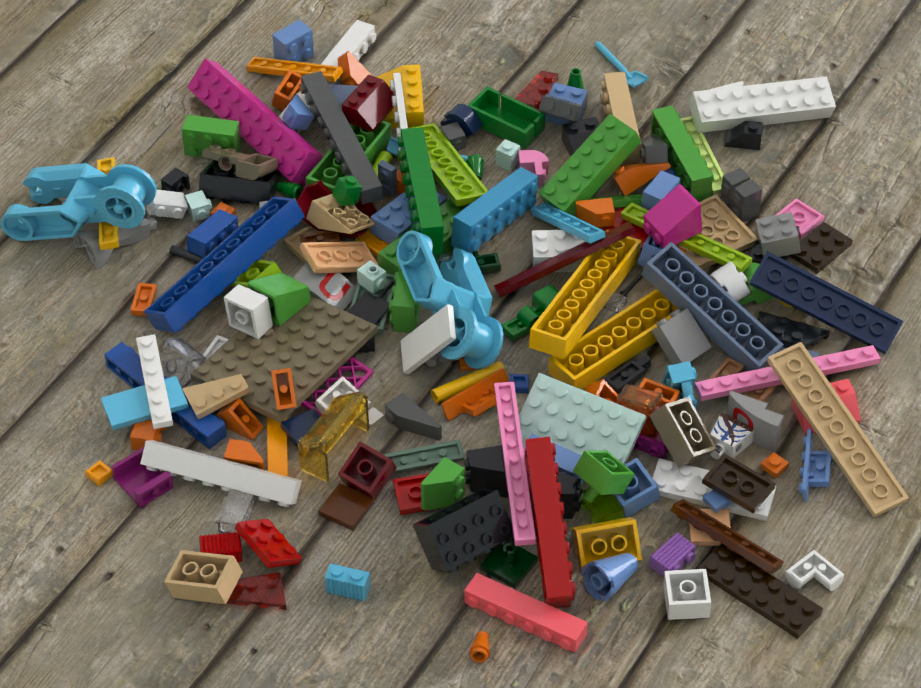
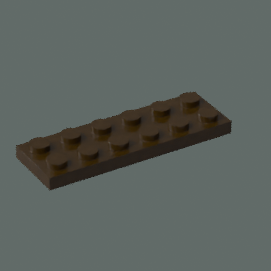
(761, 591)

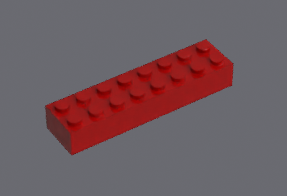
(548, 524)

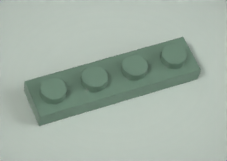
(426, 456)

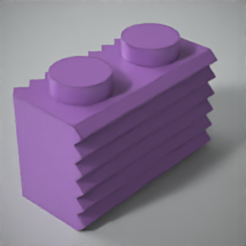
(672, 555)

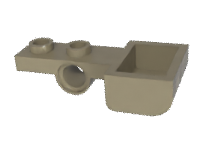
(247, 166)

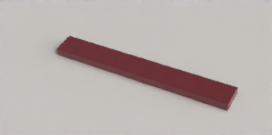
(563, 259)

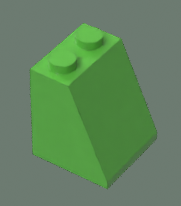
(284, 295)

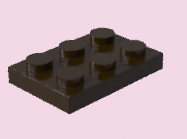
(821, 247)
(738, 483)

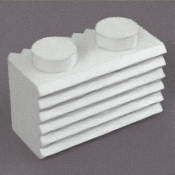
(168, 204)

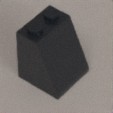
(486, 470)
(570, 494)

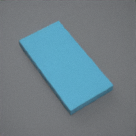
(133, 406)

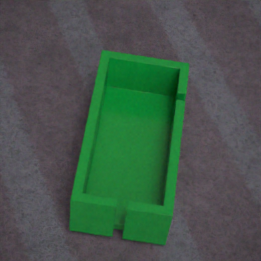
(512, 121)

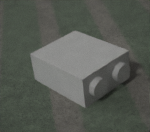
(681, 337)

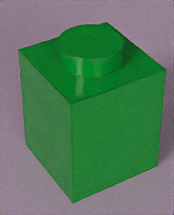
(347, 190)

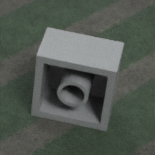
(778, 235)

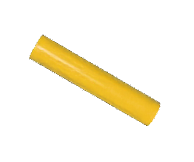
(454, 387)

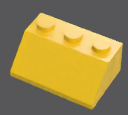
(606, 540)

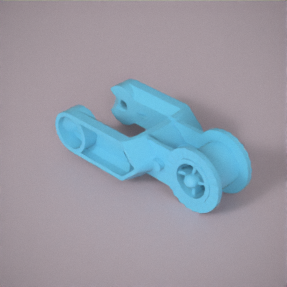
(90, 199)
(456, 284)

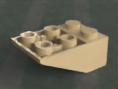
(331, 216)

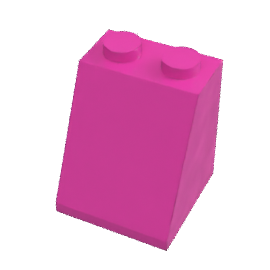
(674, 218)

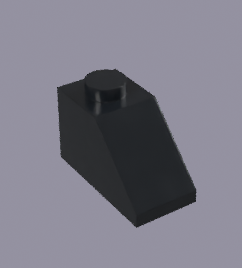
(745, 136)

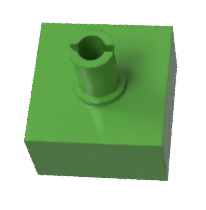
(602, 473)

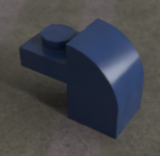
(466, 118)

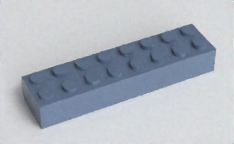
(711, 307)

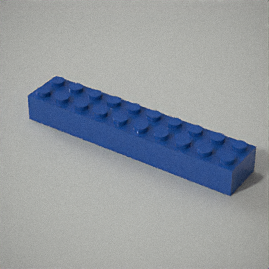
(224, 264)

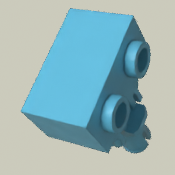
(681, 377)

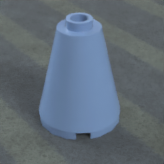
(608, 575)

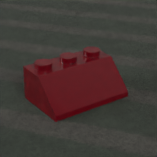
(368, 103)

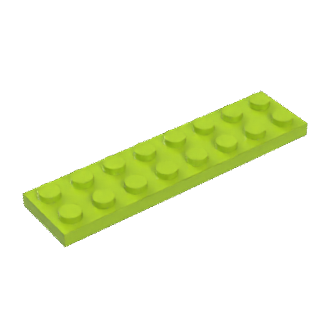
(450, 168)

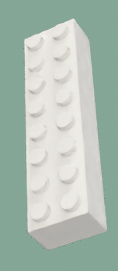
(762, 103)

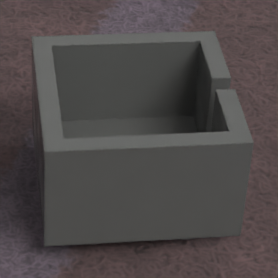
(741, 198)

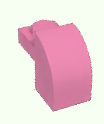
(534, 162)

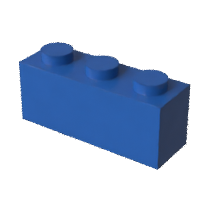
(211, 233)

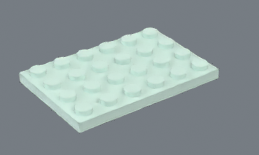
(579, 419)

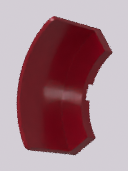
(318, 190)

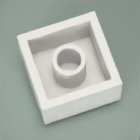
(248, 311)
(687, 594)

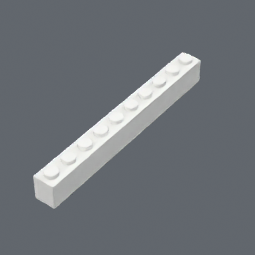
(356, 41)

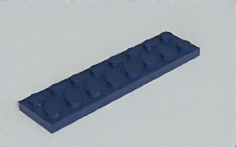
(826, 302)

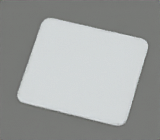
(374, 415)

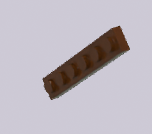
(727, 536)

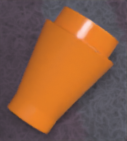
(480, 648)

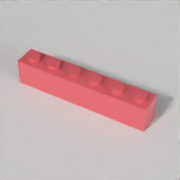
(525, 612)

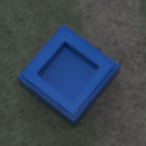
(521, 382)

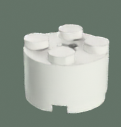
(731, 281)

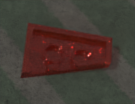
(537, 88)
(260, 590)

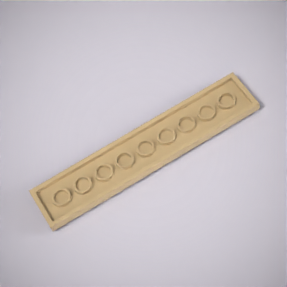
(837, 429)

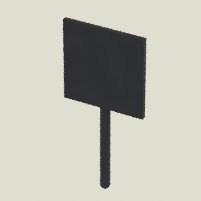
(371, 307)

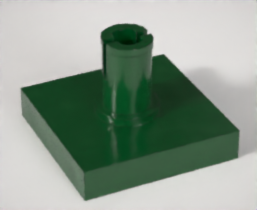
(509, 564)

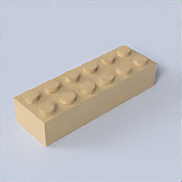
(619, 104)

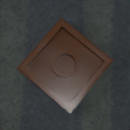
(346, 506)

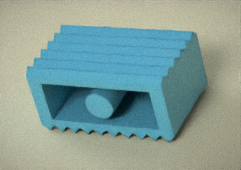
(347, 582)

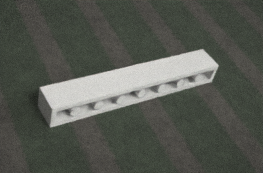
(221, 472)

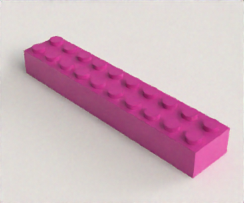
(257, 122)

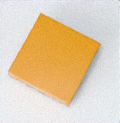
(99, 473)

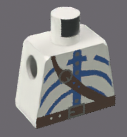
(730, 436)

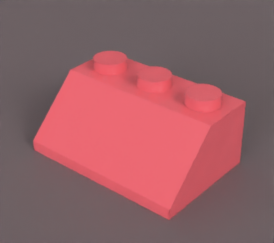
(847, 395)

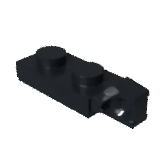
(628, 373)

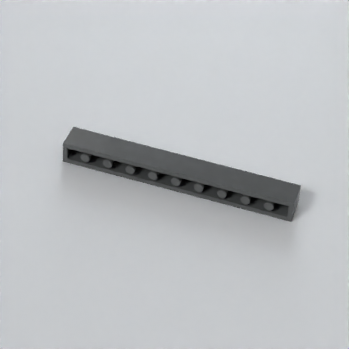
(340, 135)

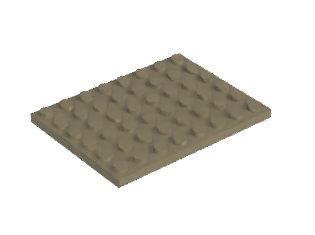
(310, 343)

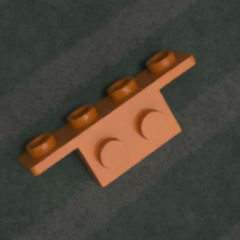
(475, 398)

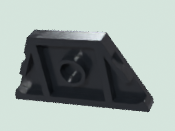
(791, 331)

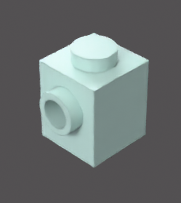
(507, 155)
(198, 206)
(371, 277)

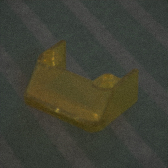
(329, 428)

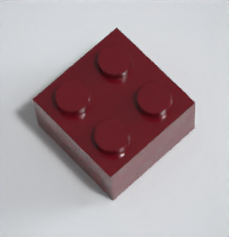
(367, 470)

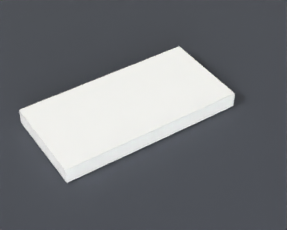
(428, 339)

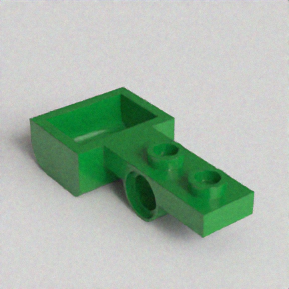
(528, 316)

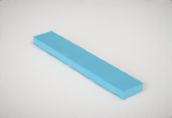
(567, 222)

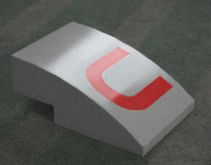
(328, 287)
(754, 413)

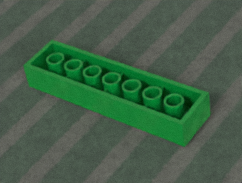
(420, 186)

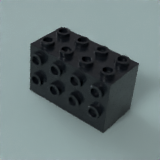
(464, 530)

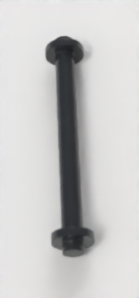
(633, 283)

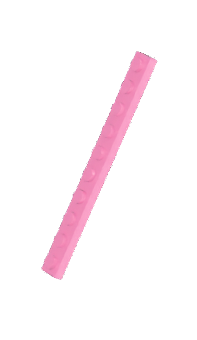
(766, 376)
(514, 464)

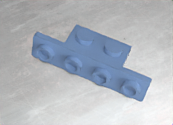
(816, 467)

